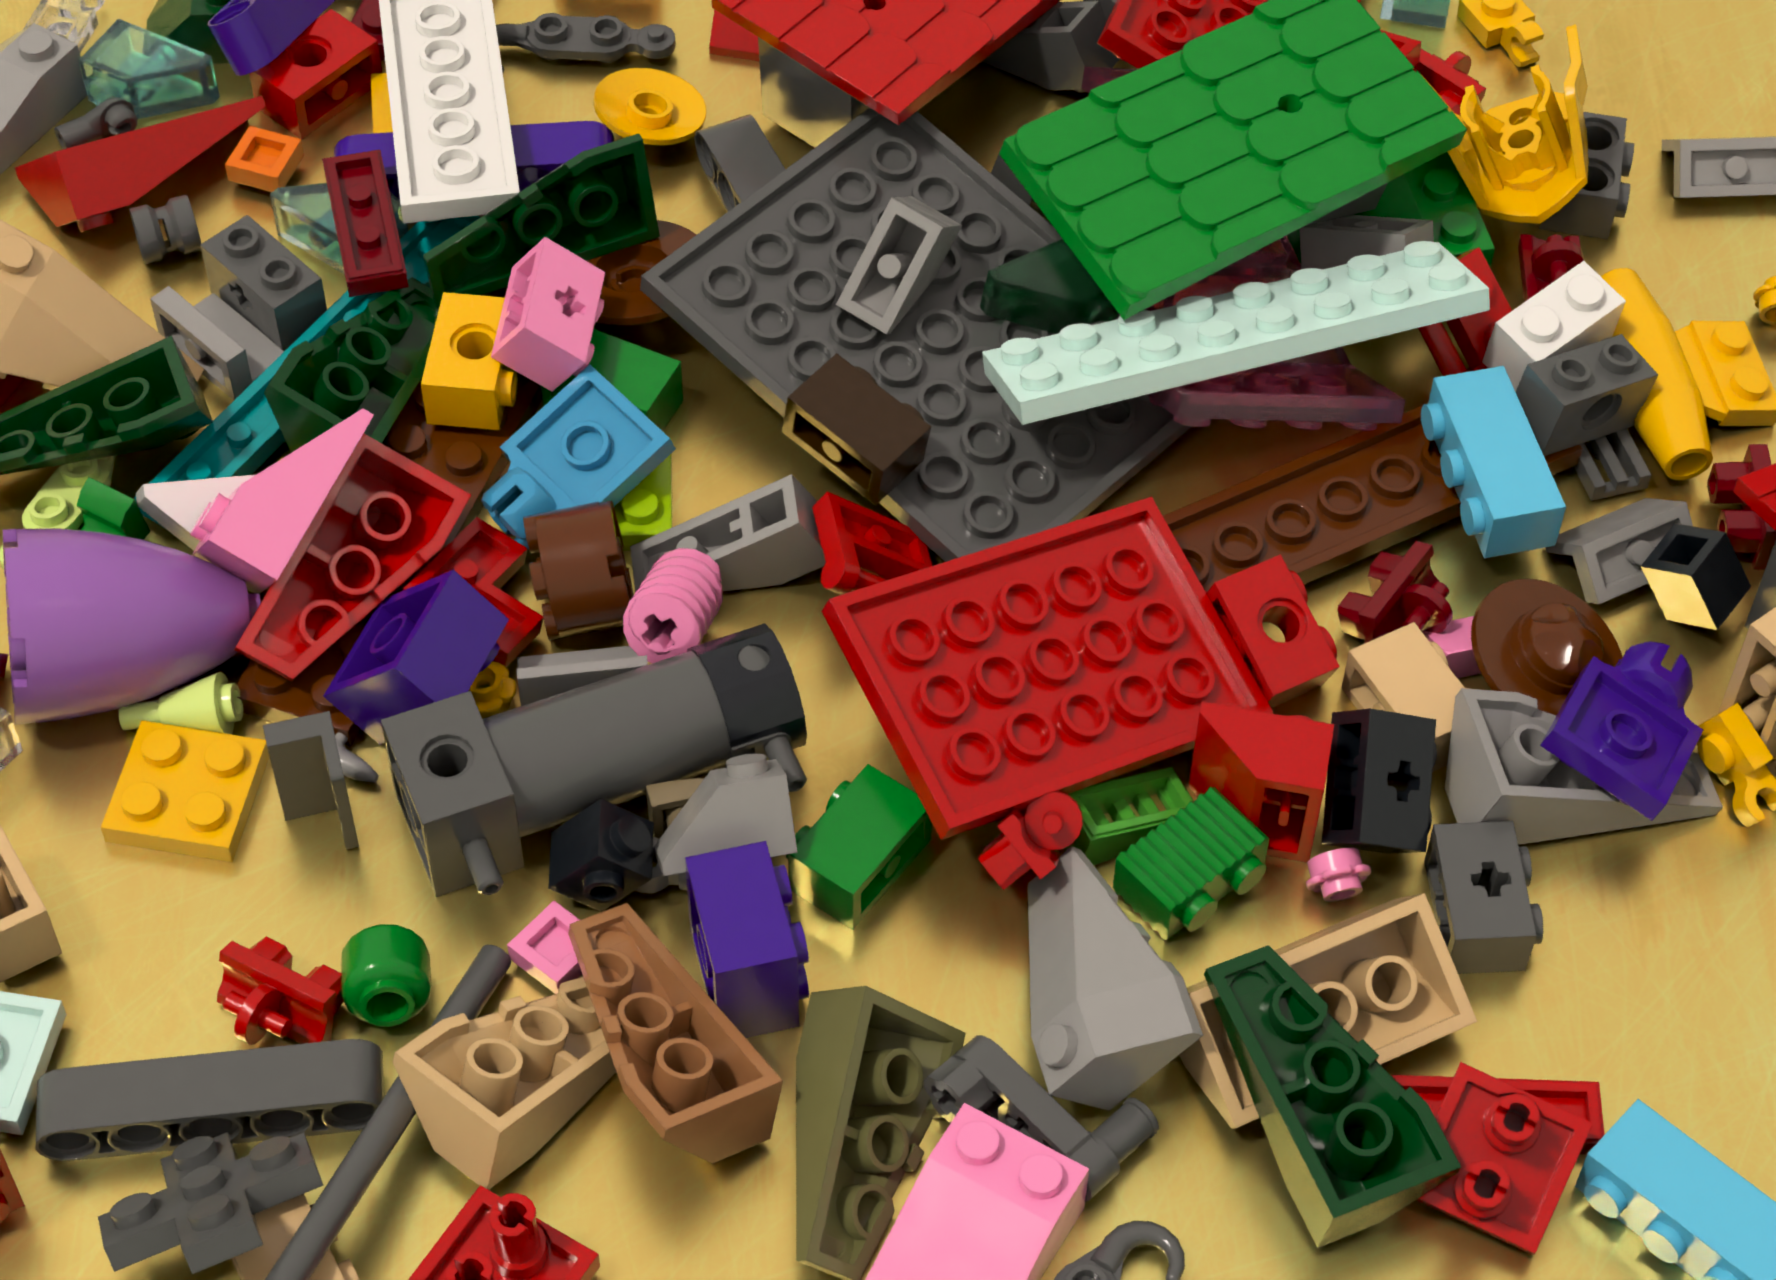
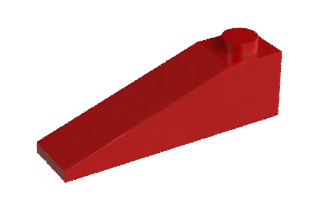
(114, 172)
(360, 547)

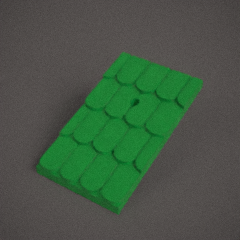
(1229, 146)

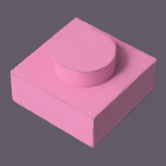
(546, 948)

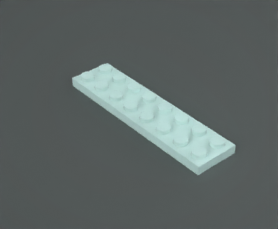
(1233, 331)

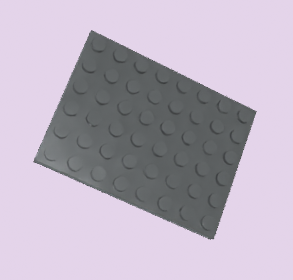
(764, 303)

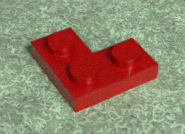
(487, 562)

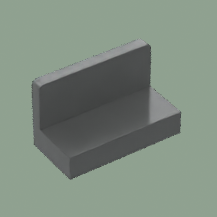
(310, 770)

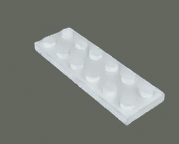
(447, 108)

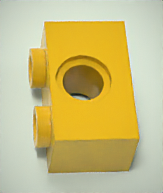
(460, 377)

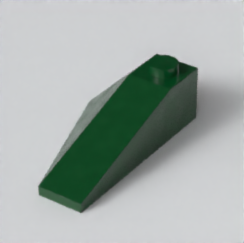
(355, 366)
(107, 413)

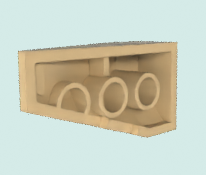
(59, 319)
(505, 1080)

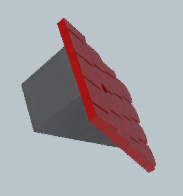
(844, 56)

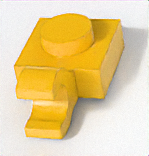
(1505, 24)
(1738, 756)

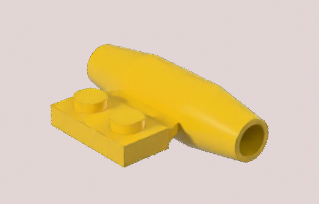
(1700, 372)

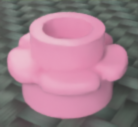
(1337, 874)

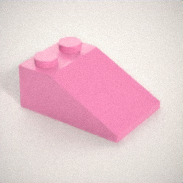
(269, 513)
(984, 1207)

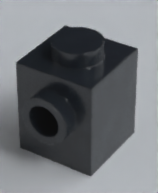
(1696, 576)
(601, 855)

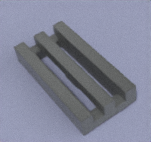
(1621, 462)

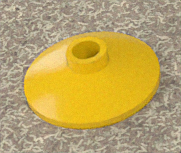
(649, 104)

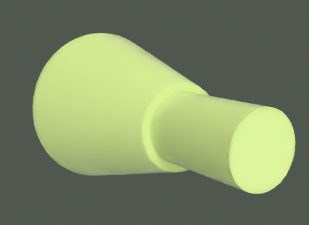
(203, 705)

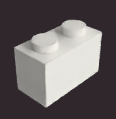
(1559, 318)

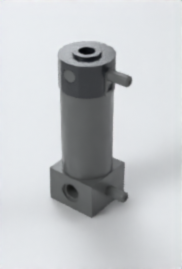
(489, 781)

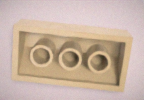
(1382, 982)

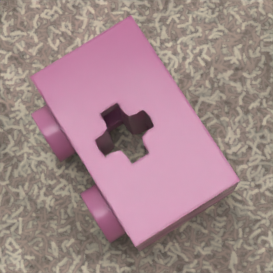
(549, 315)

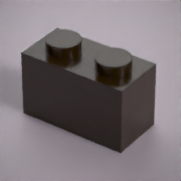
(856, 428)

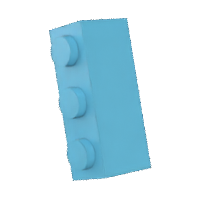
(1493, 462)
(1680, 1199)

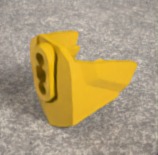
(1528, 153)

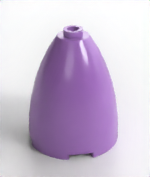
(111, 620)

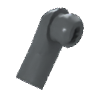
(106, 119)

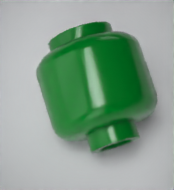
(385, 975)

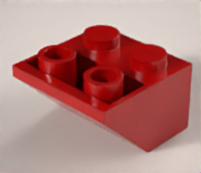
(1267, 769)

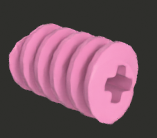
(673, 605)

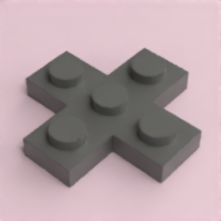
(209, 1201)

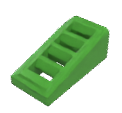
(1106, 840)

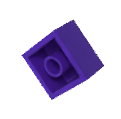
(417, 651)
(746, 937)

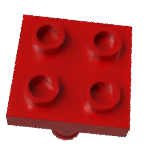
(1510, 1155)
(505, 1241)

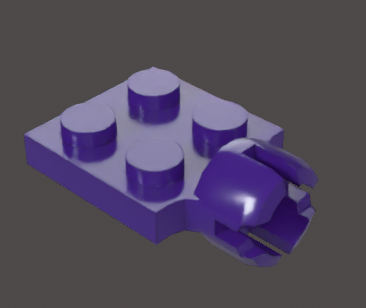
(1628, 726)

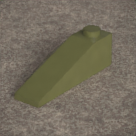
(859, 1119)

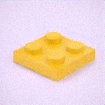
(185, 791)

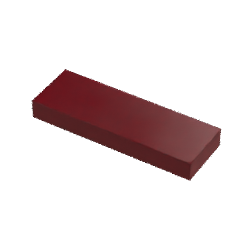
(365, 223)

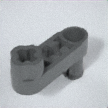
(999, 1087)

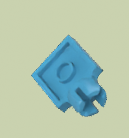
(575, 452)

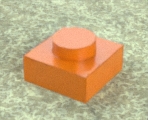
(264, 159)

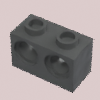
(1604, 195)

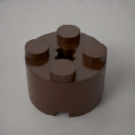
(579, 568)

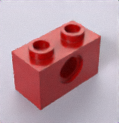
(318, 74)
(1279, 597)

